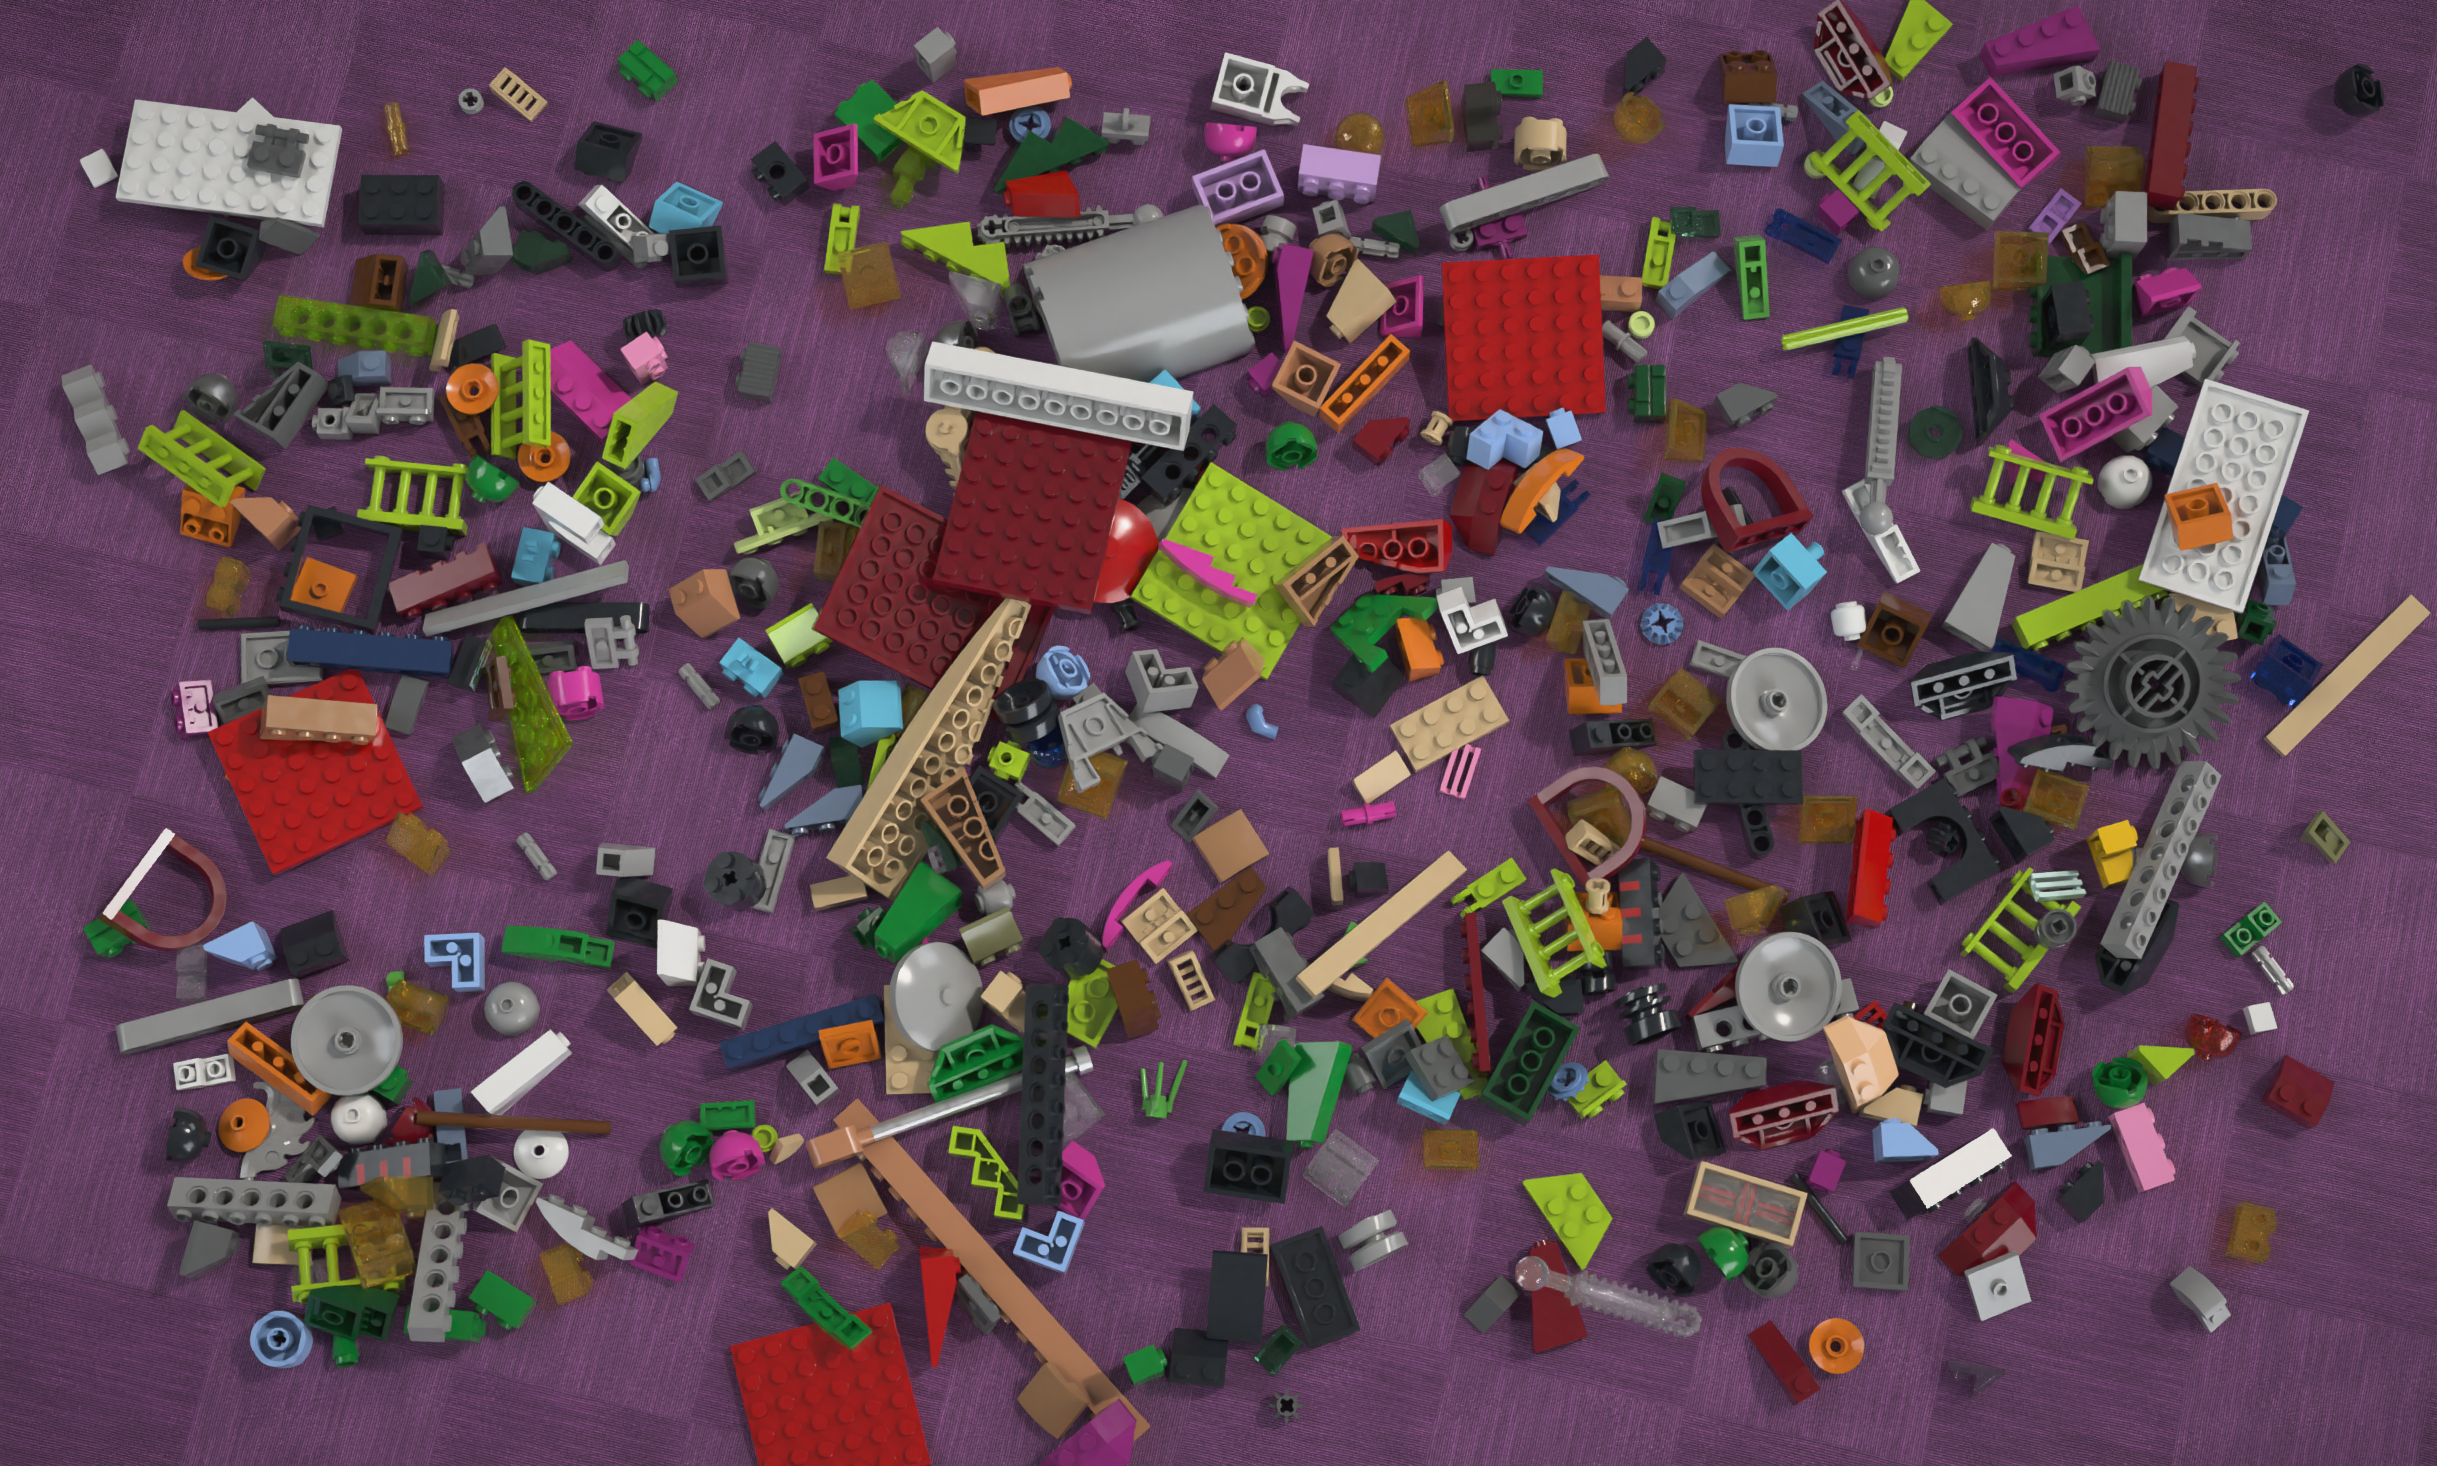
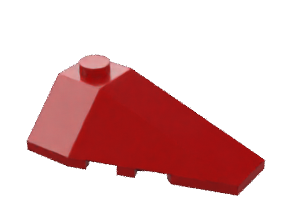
(1408, 546)

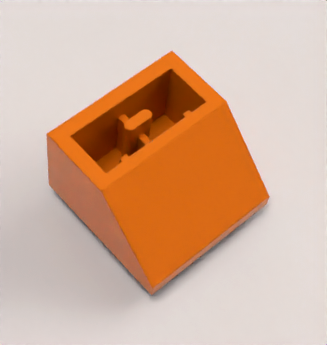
(206, 520)
(1605, 926)

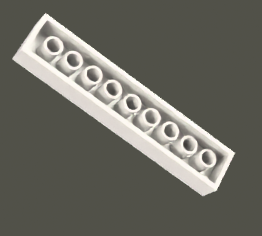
(1057, 396)

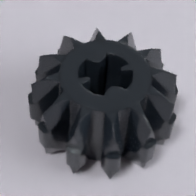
(647, 321)

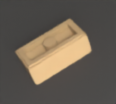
(1381, 777)
(837, 892)

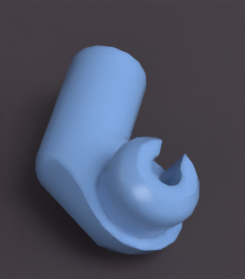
(653, 476)
(1257, 722)

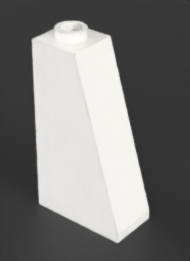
(2157, 359)
(522, 1073)

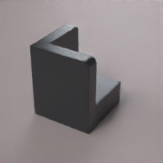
(979, 133)

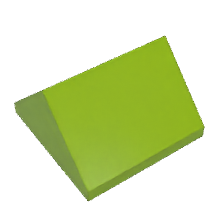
(2160, 1061)

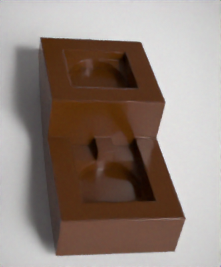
(2082, 249)

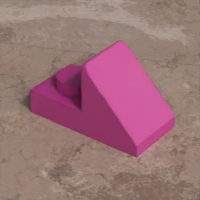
(2013, 468)

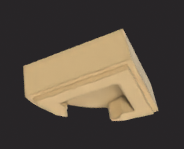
(785, 1147)

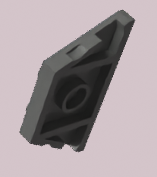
(1690, 931)

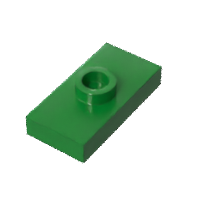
(1518, 82)
(1278, 1067)
(728, 1115)

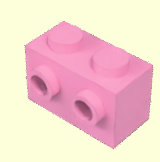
(645, 358)

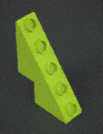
(954, 247)

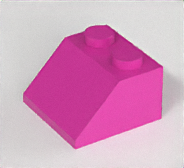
(836, 158)
(2165, 291)

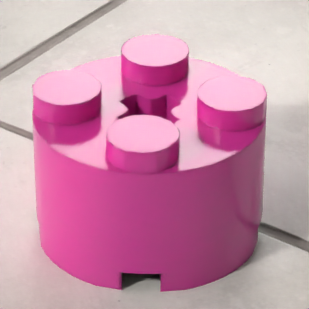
(576, 692)

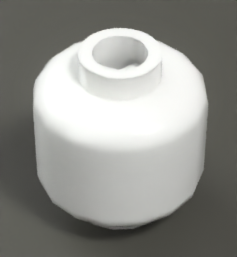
(1849, 620)

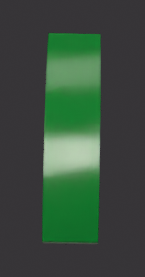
(824, 1310)

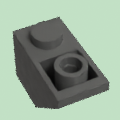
(1742, 402)

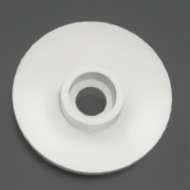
(547, 1164)

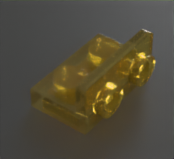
(1567, 624)
(869, 1239)

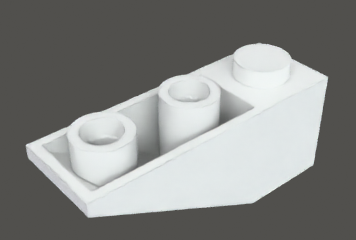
(613, 215)

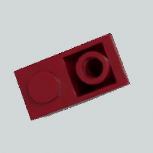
(1379, 437)

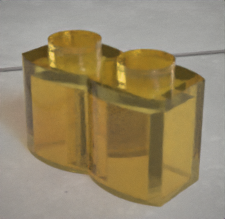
(230, 581)
(566, 1273)

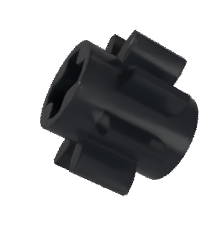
(1942, 839)

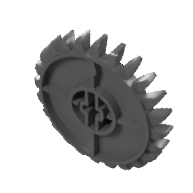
(2125, 711)

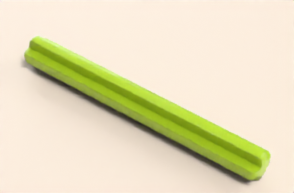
(1844, 328)

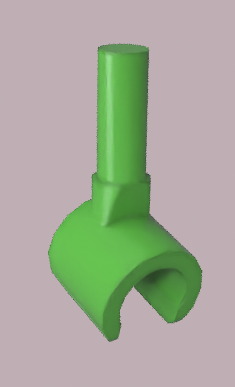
(393, 977)

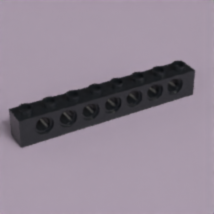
(1043, 1095)

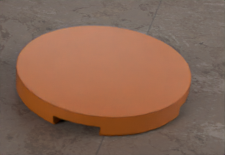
(1248, 256)

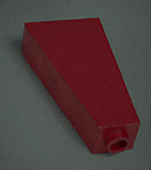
(1552, 1315)

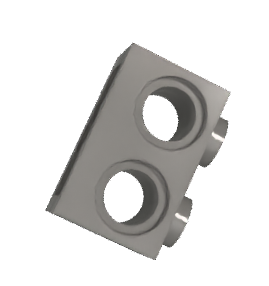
(2067, 368)

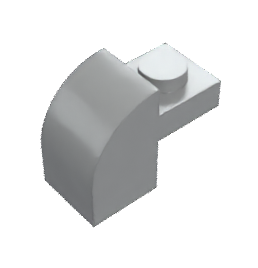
(2202, 1297)

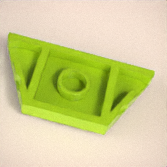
(928, 128)
(1572, 1213)

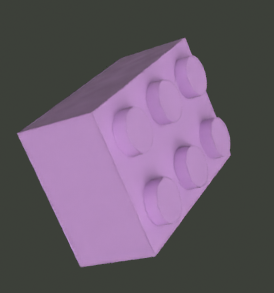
(1338, 174)
(1239, 189)

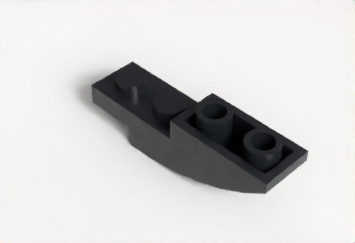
(2057, 750)

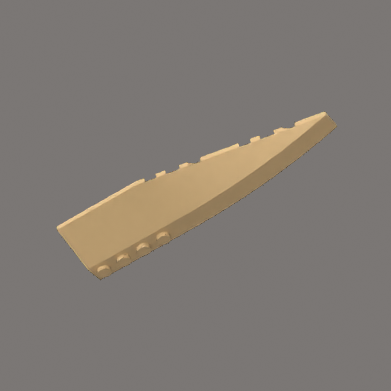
(885, 833)

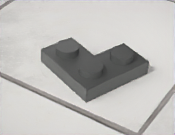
(318, 1157)

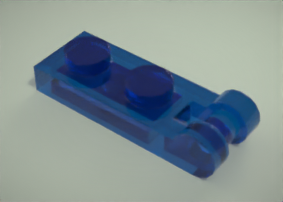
(1803, 236)
(2032, 665)

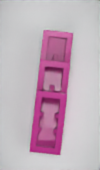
(1198, 567)

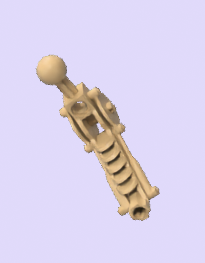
(949, 435)

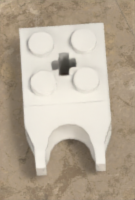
(1262, 94)

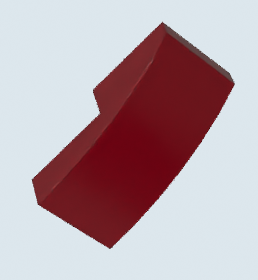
(1409, 583)
(2047, 1112)

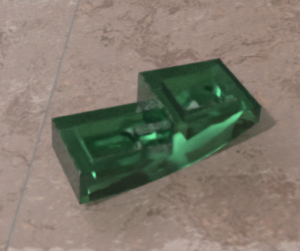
(1695, 223)
(934, 838)

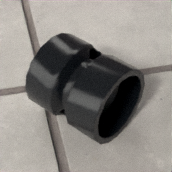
(1599, 985)

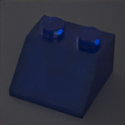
(2286, 671)

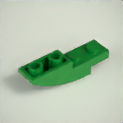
(847, 482)
(559, 945)

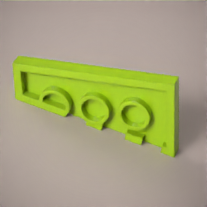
(1447, 1019)

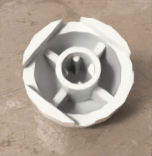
(2125, 482)
(359, 1118)

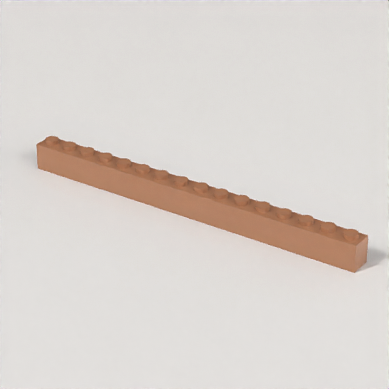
(985, 1267)

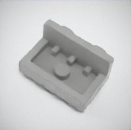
(406, 405)

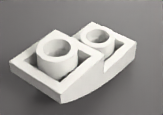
(204, 1072)

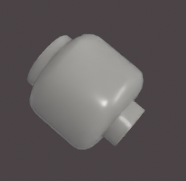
(994, 898)

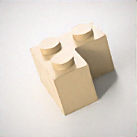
(1006, 999)

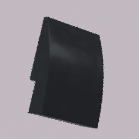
(996, 800)
(1236, 1296)

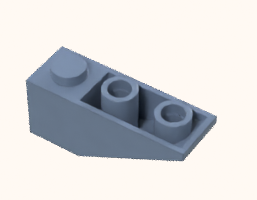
(2276, 573)
(797, 766)
(829, 811)
(452, 1136)
(2055, 1148)

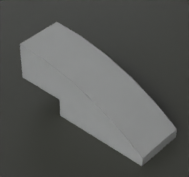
(1691, 528)

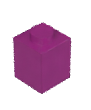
(1836, 212)
(1263, 375)
(1826, 1171)

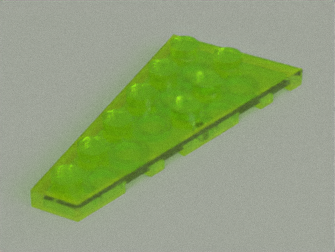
(534, 719)

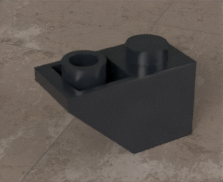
(1641, 65)
(1368, 879)
(1565, 1004)
(2085, 1193)

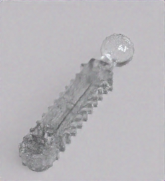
(1534, 1274)

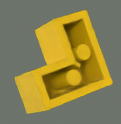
(2112, 852)

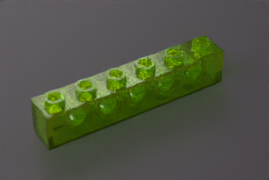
(291, 309)

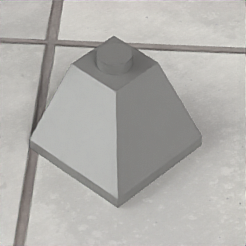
(514, 1200)

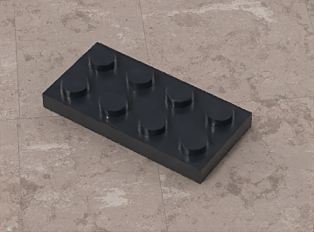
(1747, 777)
(1315, 1287)

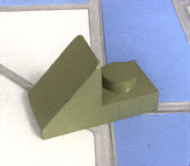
(2325, 837)

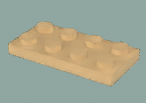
(1449, 723)
(906, 1065)

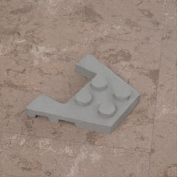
(1095, 728)

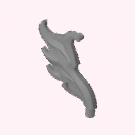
(283, 1139)

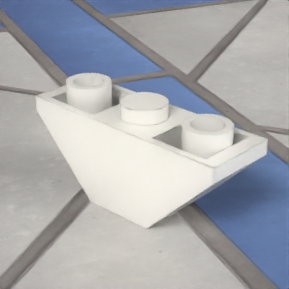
(1876, 164)

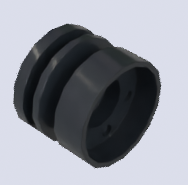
(1647, 1014)

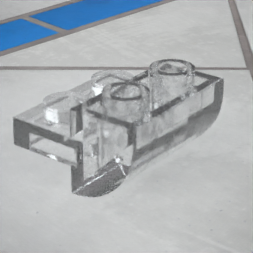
(1340, 1167)

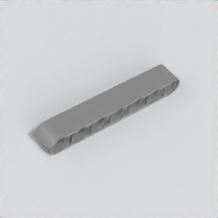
(1524, 193)
(209, 1016)

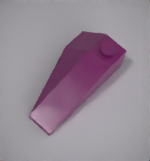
(1290, 278)
(2015, 722)

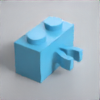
(535, 557)
(751, 669)

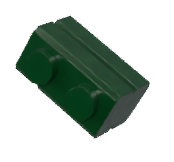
(1649, 394)

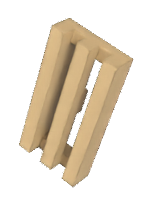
(1335, 876)

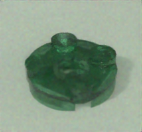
(1928, 419)

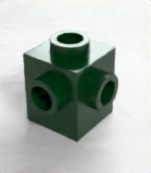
(2255, 622)
(867, 925)

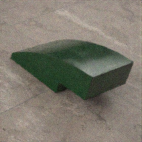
(352, 1311)

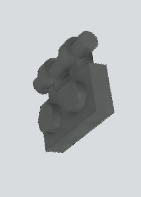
(274, 158)
(1973, 774)
(970, 1298)

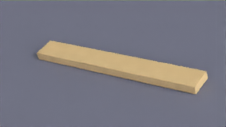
(2347, 676)
(1380, 924)

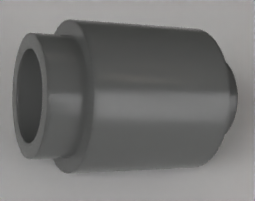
(1359, 1075)

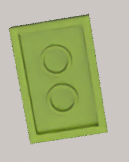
(1091, 1005)

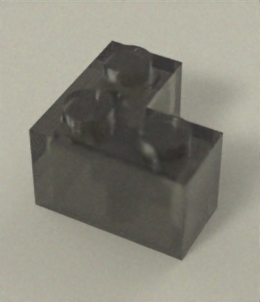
(1479, 111)

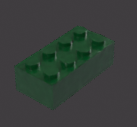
(1528, 1063)

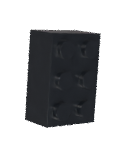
(401, 204)
(1248, 1166)

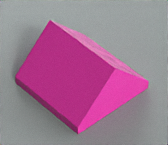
(1406, 315)

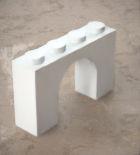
(573, 522)

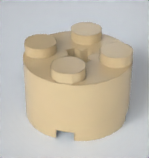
(1540, 143)

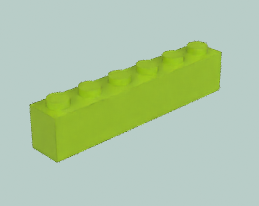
(2080, 608)

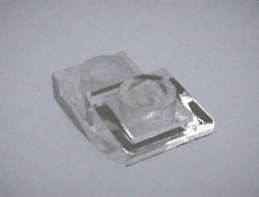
(192, 974)

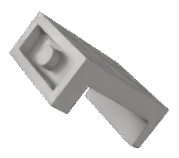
(2210, 348)

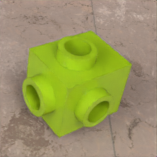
(1015, 768)

